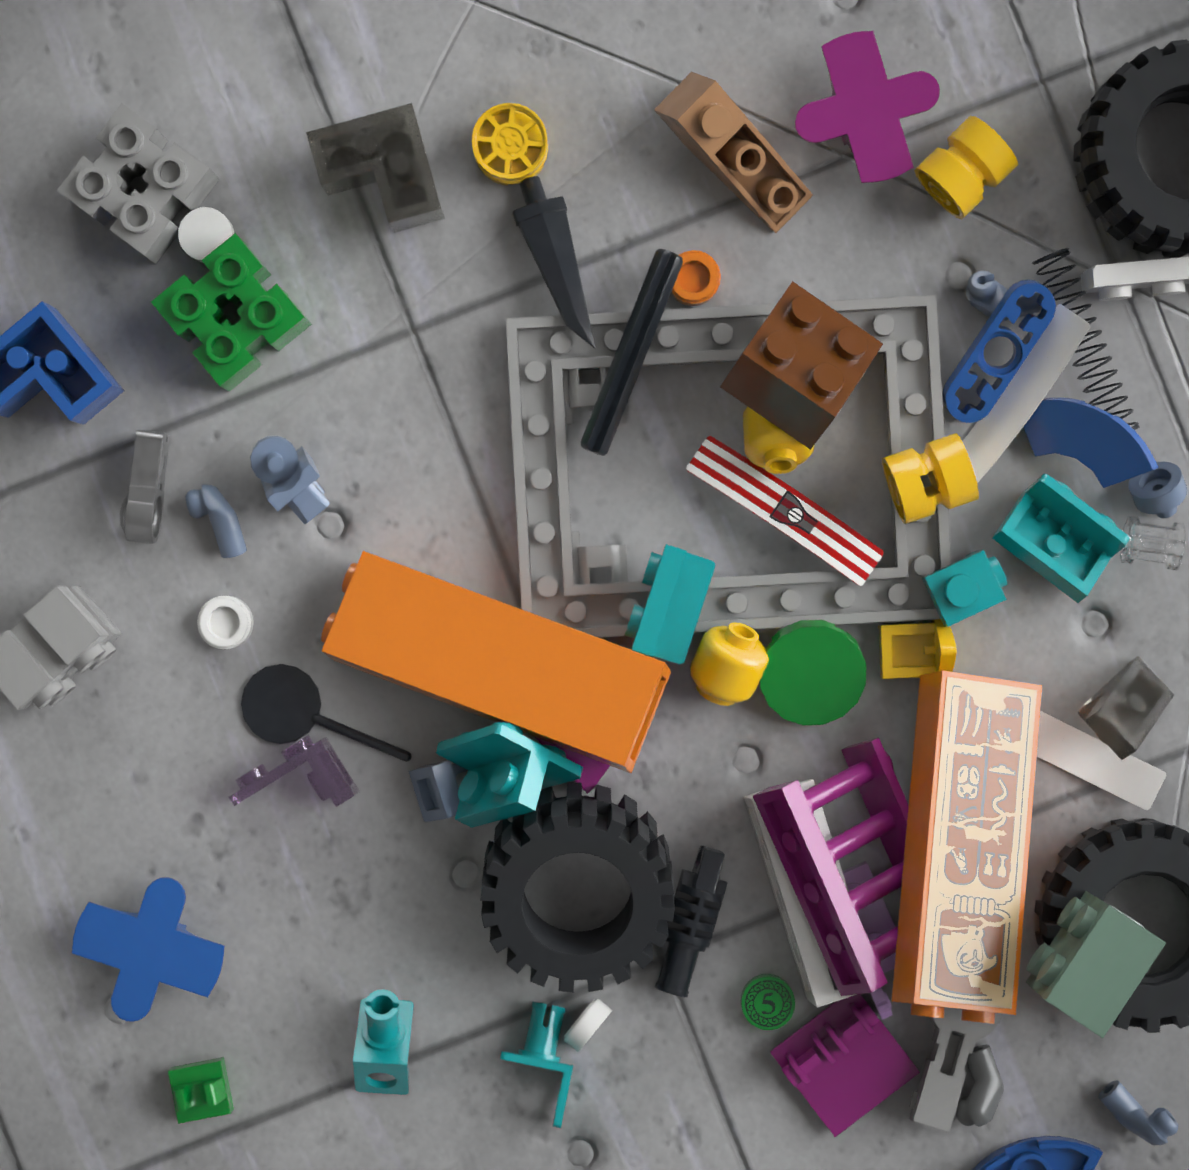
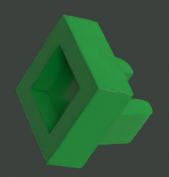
(200, 1090)

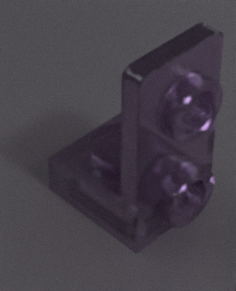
(328, 775)

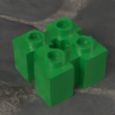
(198, 308)

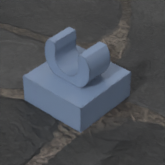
(437, 789)

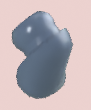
(222, 518)

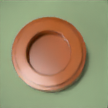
(697, 279)

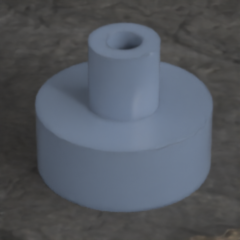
(1159, 490)

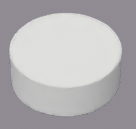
(203, 232)
(225, 622)
(587, 1024)

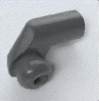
(986, 1092)

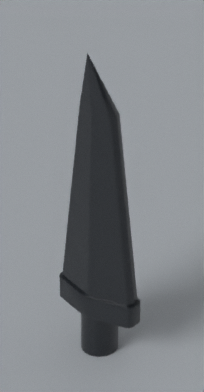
(550, 241)

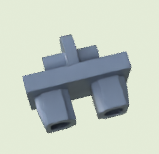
(288, 477)

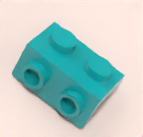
(1060, 536)
(673, 605)

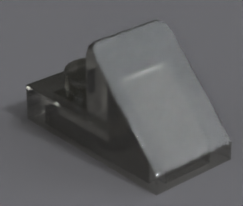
(1127, 707)

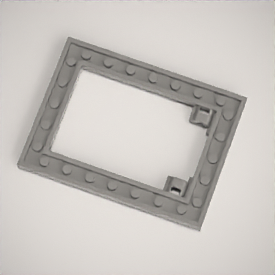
(546, 388)

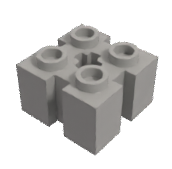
(132, 150)
(52, 644)

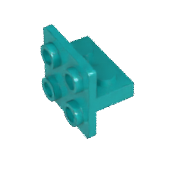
(503, 772)

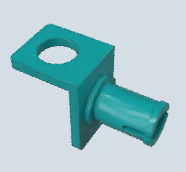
(383, 1043)
(541, 1051)

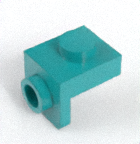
(966, 587)

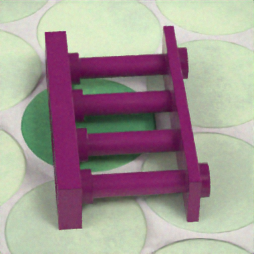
(812, 861)

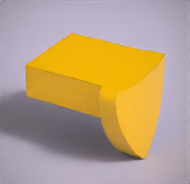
(915, 649)

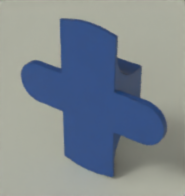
(148, 949)

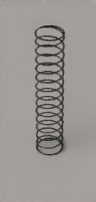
(1063, 253)

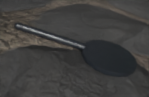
(285, 704)

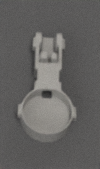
(944, 1073)

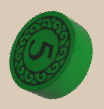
(767, 1002)

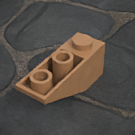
(733, 149)

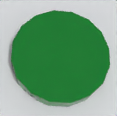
(813, 672)

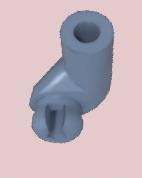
(986, 293)
(1151, 1128)

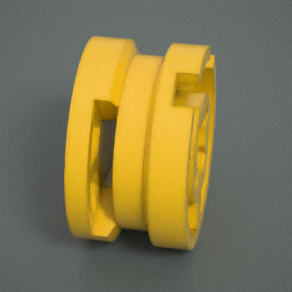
(509, 143)

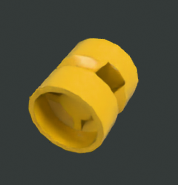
(974, 160)
(948, 471)

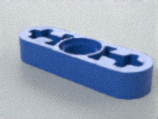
(1032, 324)

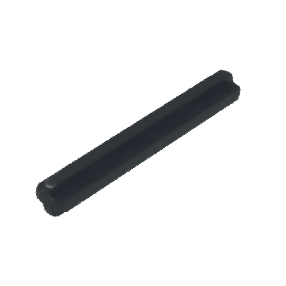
(631, 352)

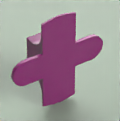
(867, 107)

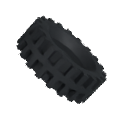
(1098, 866)

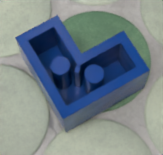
(50, 355)

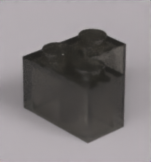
(383, 150)

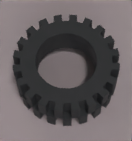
(585, 827)

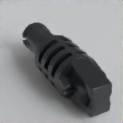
(694, 920)

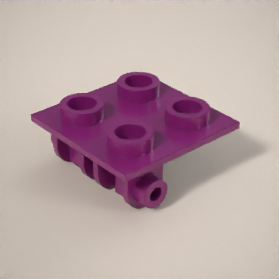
(844, 1062)

